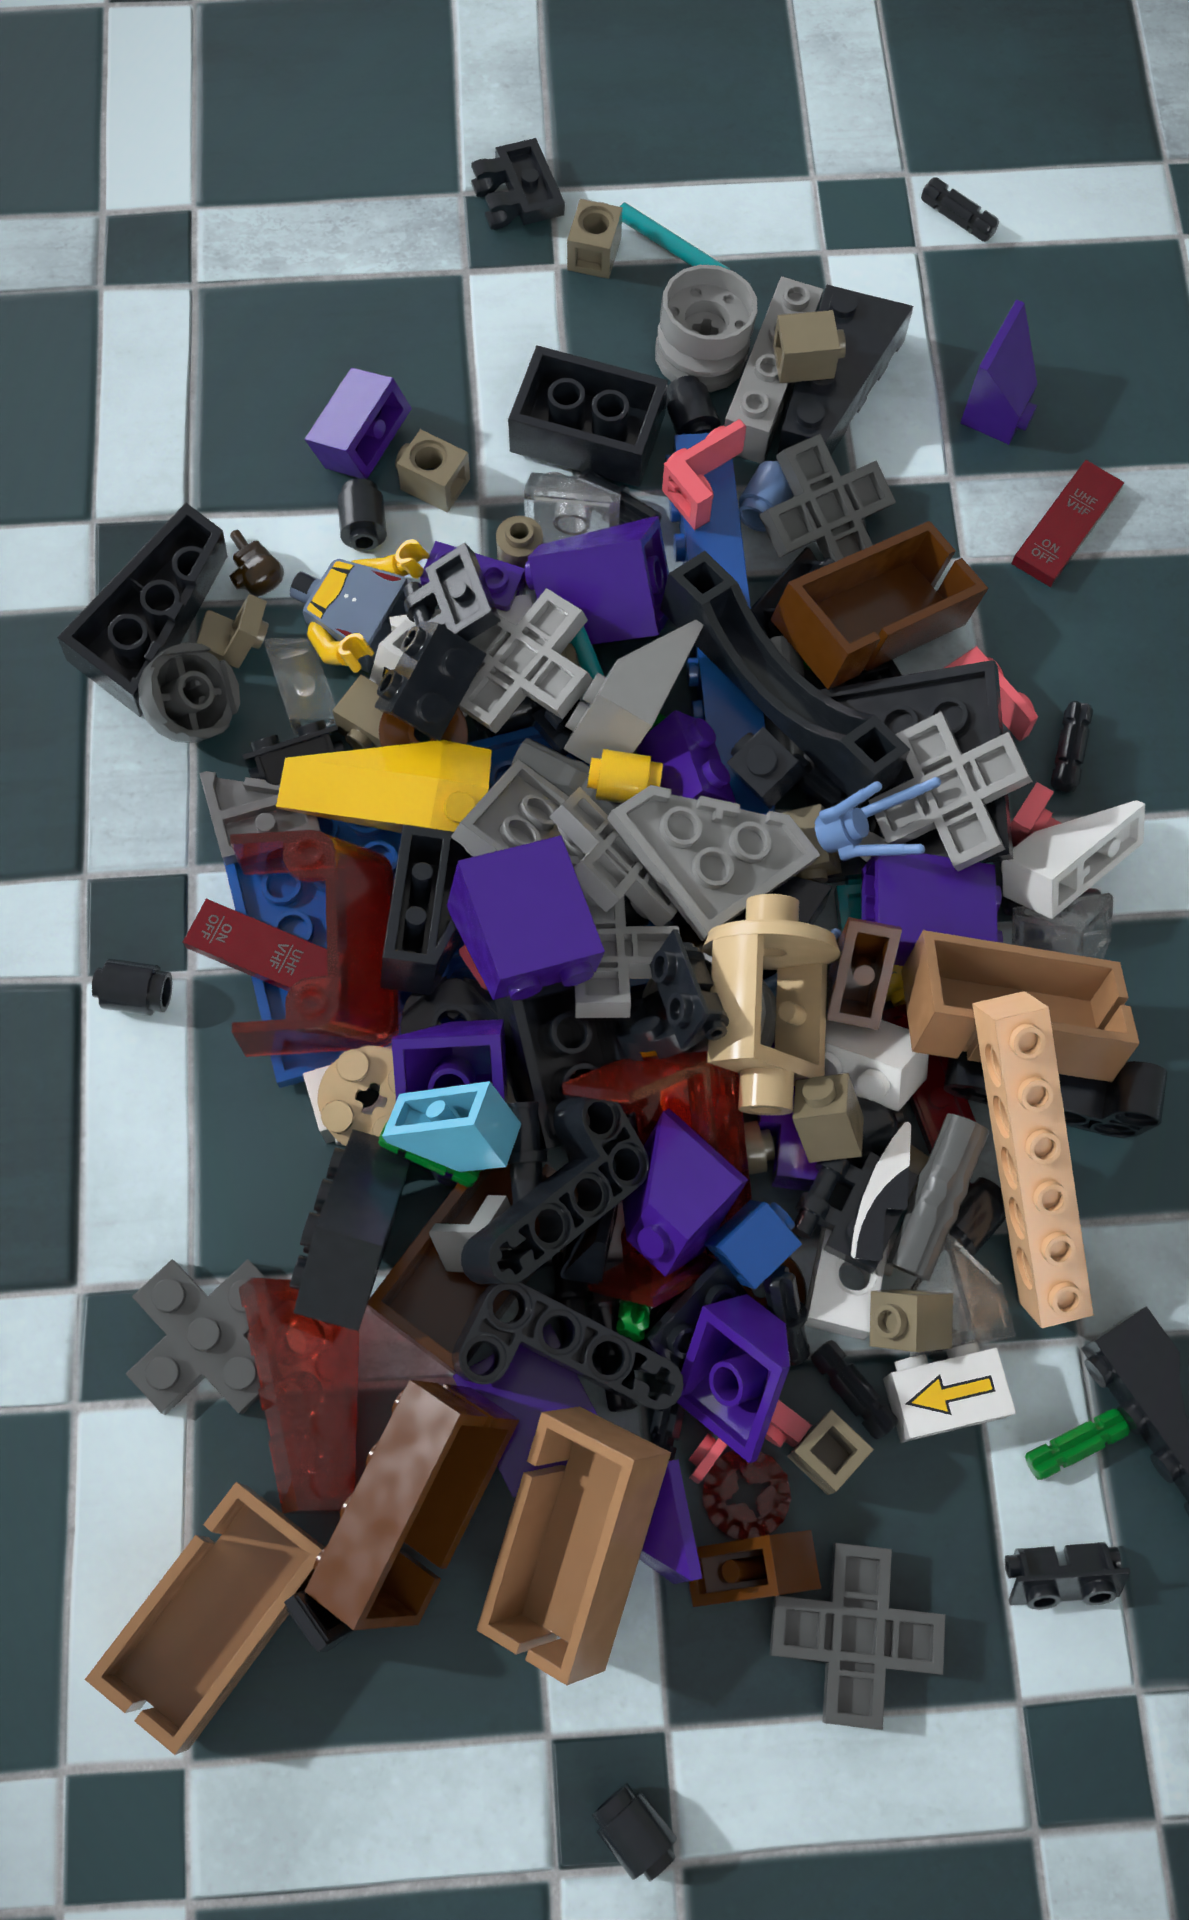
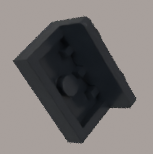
(429, 678)
(676, 1319)

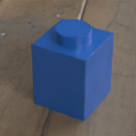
(754, 1242)

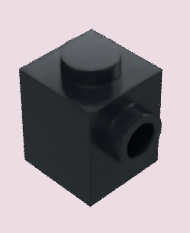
(765, 766)

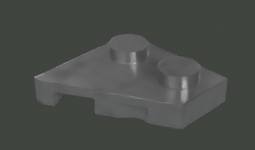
(248, 808)

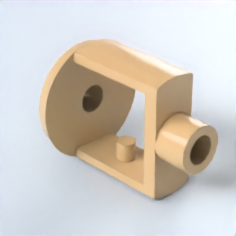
(800, 953)

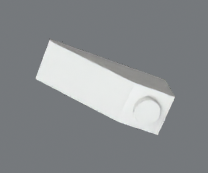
(1070, 857)

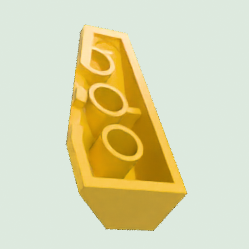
(389, 785)

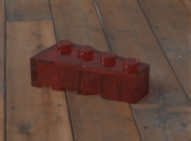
(307, 1396)

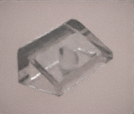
(300, 681)

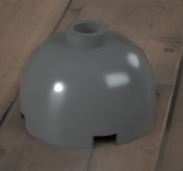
(188, 693)

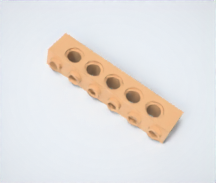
(1033, 1157)

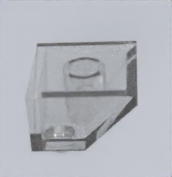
(569, 505)

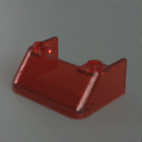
(348, 1004)
(708, 1103)

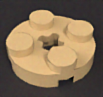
(339, 1089)

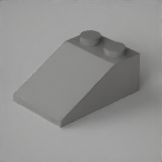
(630, 696)

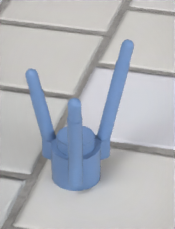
(843, 827)

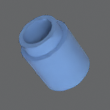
(765, 489)

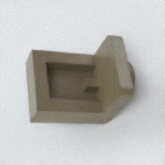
(234, 638)

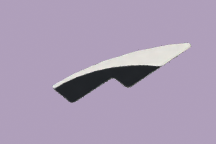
(885, 1190)

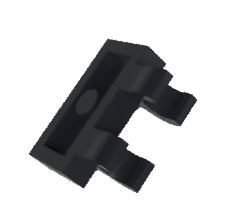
(529, 182)

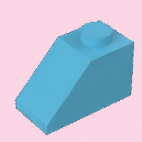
(455, 1126)

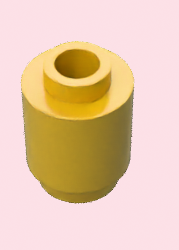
(622, 775)

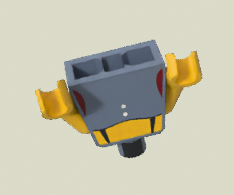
(353, 604)

